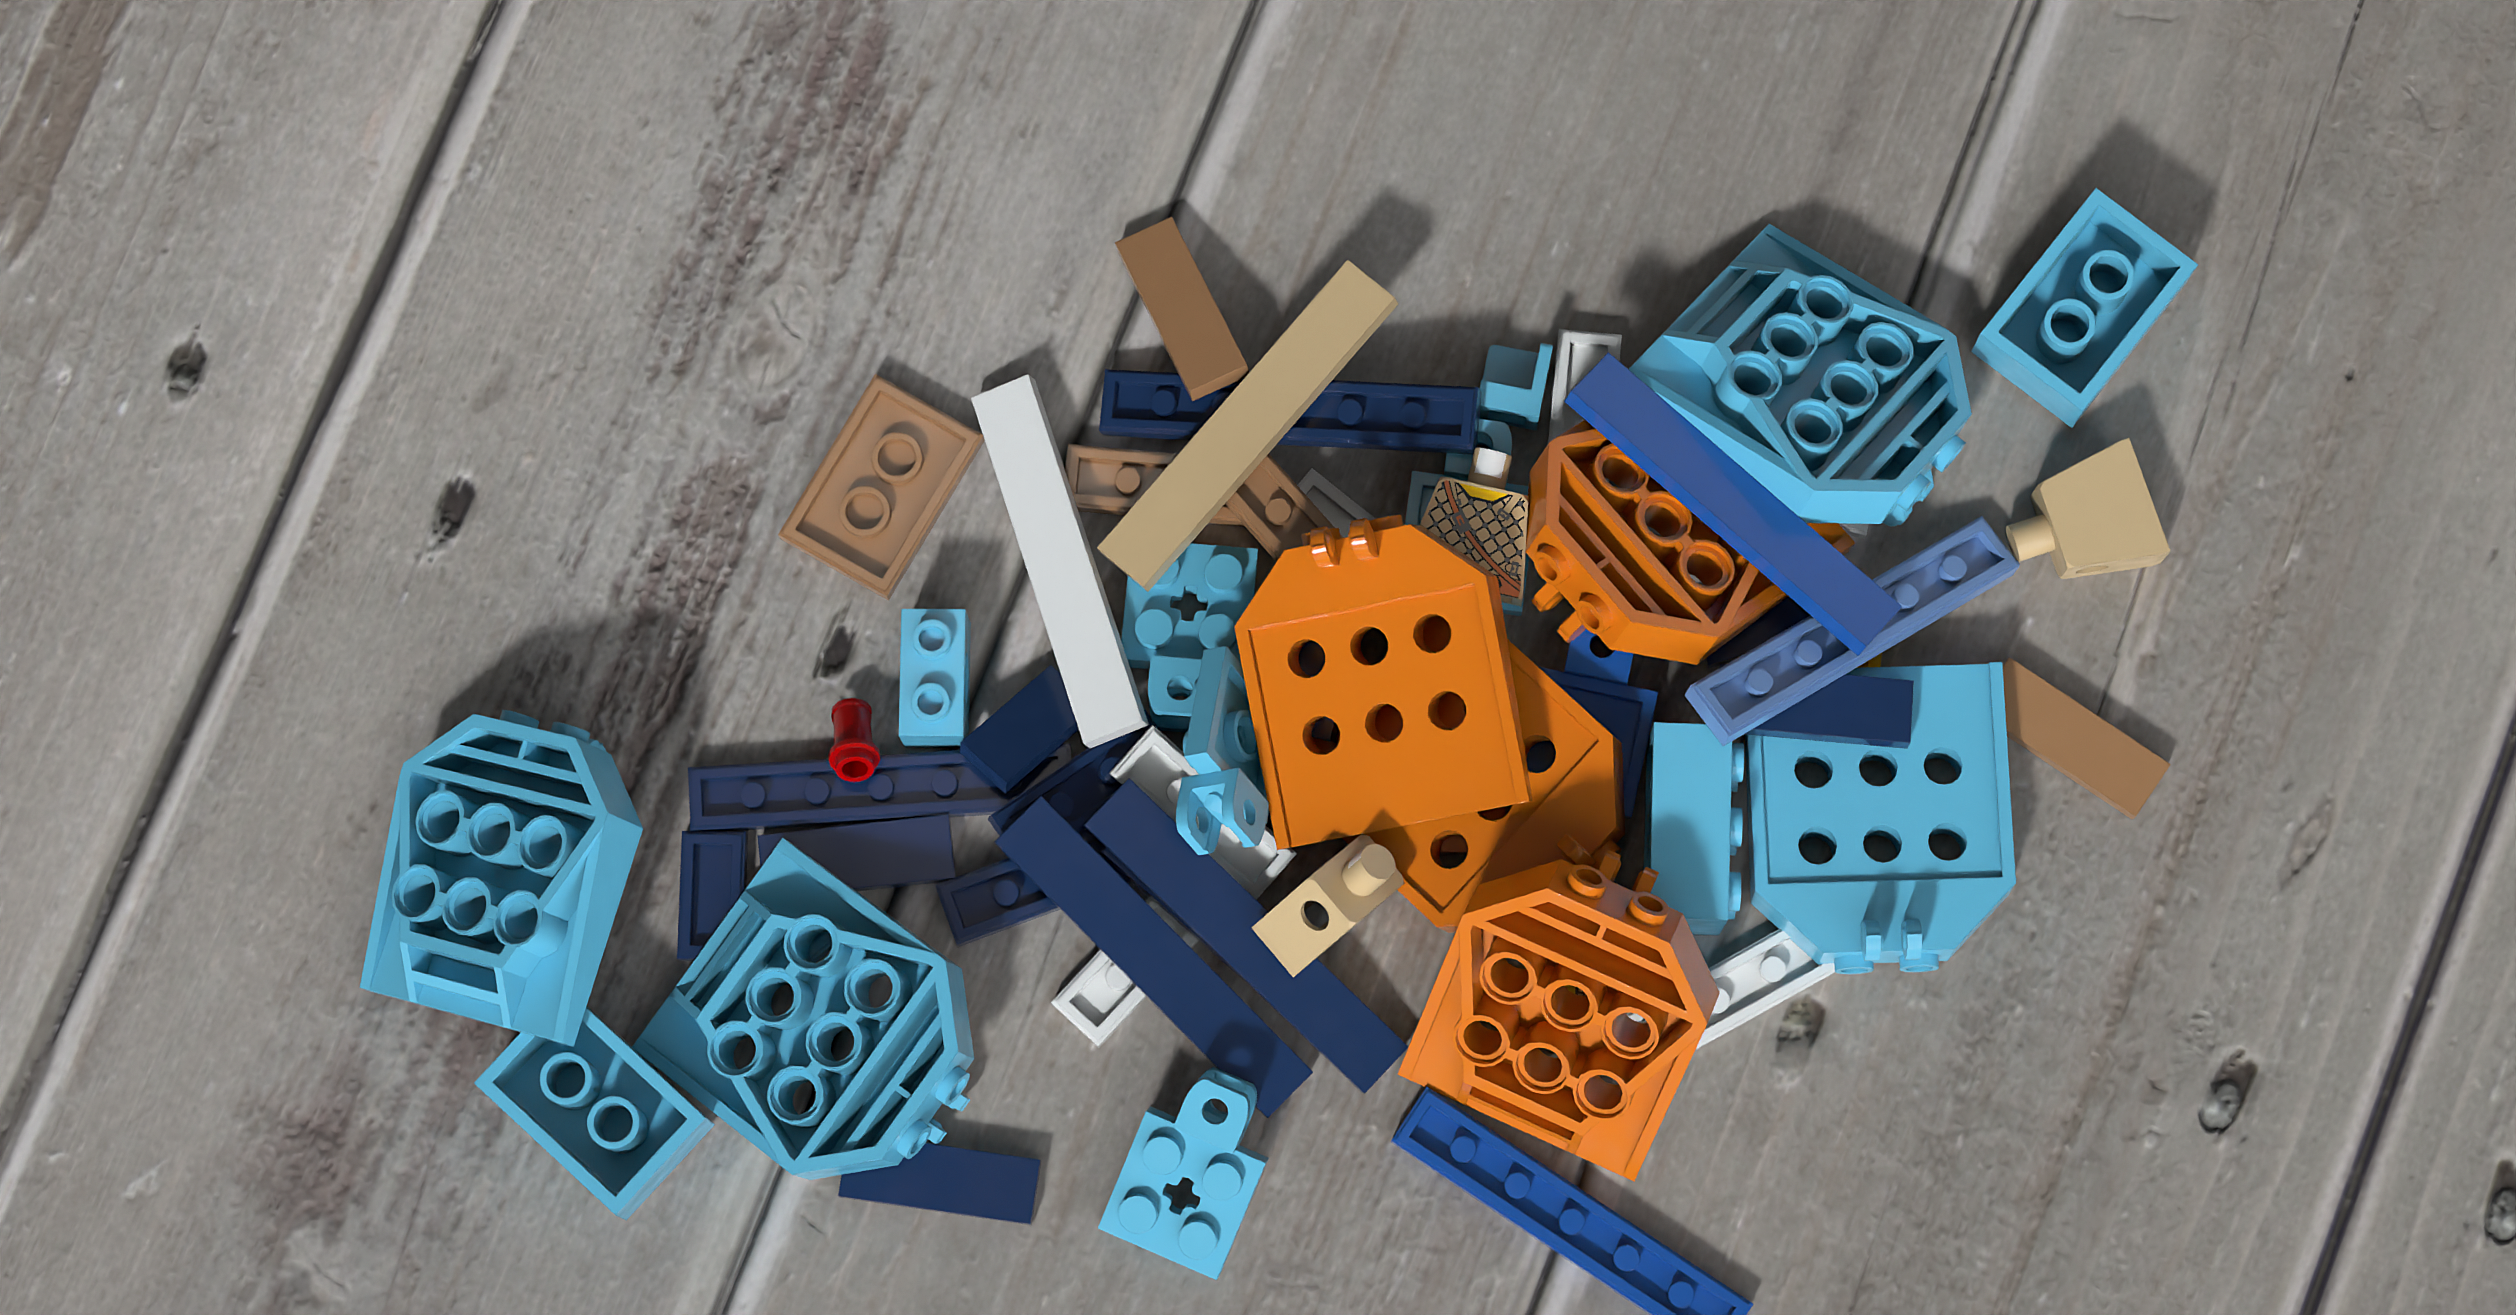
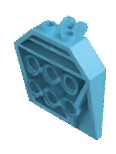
(1819, 362)
(502, 875)
(1916, 904)
(904, 1053)

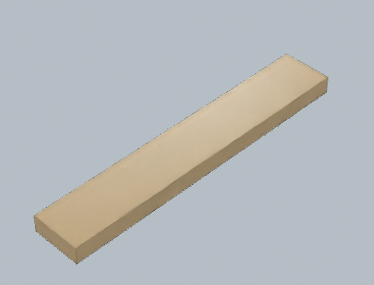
(1247, 425)

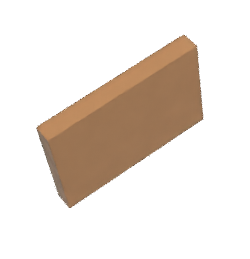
(881, 487)

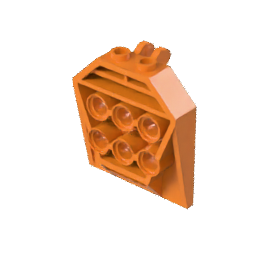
(1623, 577)
(1334, 594)
(1573, 810)
(1585, 933)

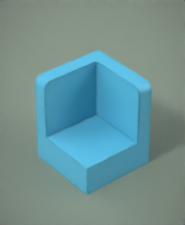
(1514, 385)

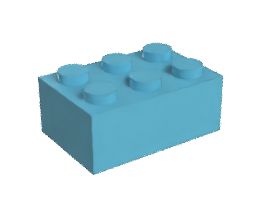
(2083, 307)
(1692, 823)
(597, 1111)

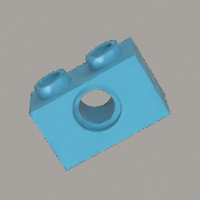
(934, 677)

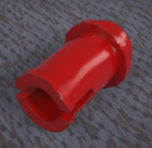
(853, 751)

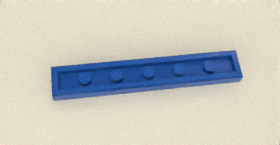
(1733, 503)
(1560, 1213)

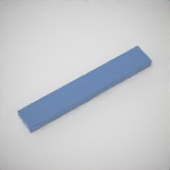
(1811, 657)

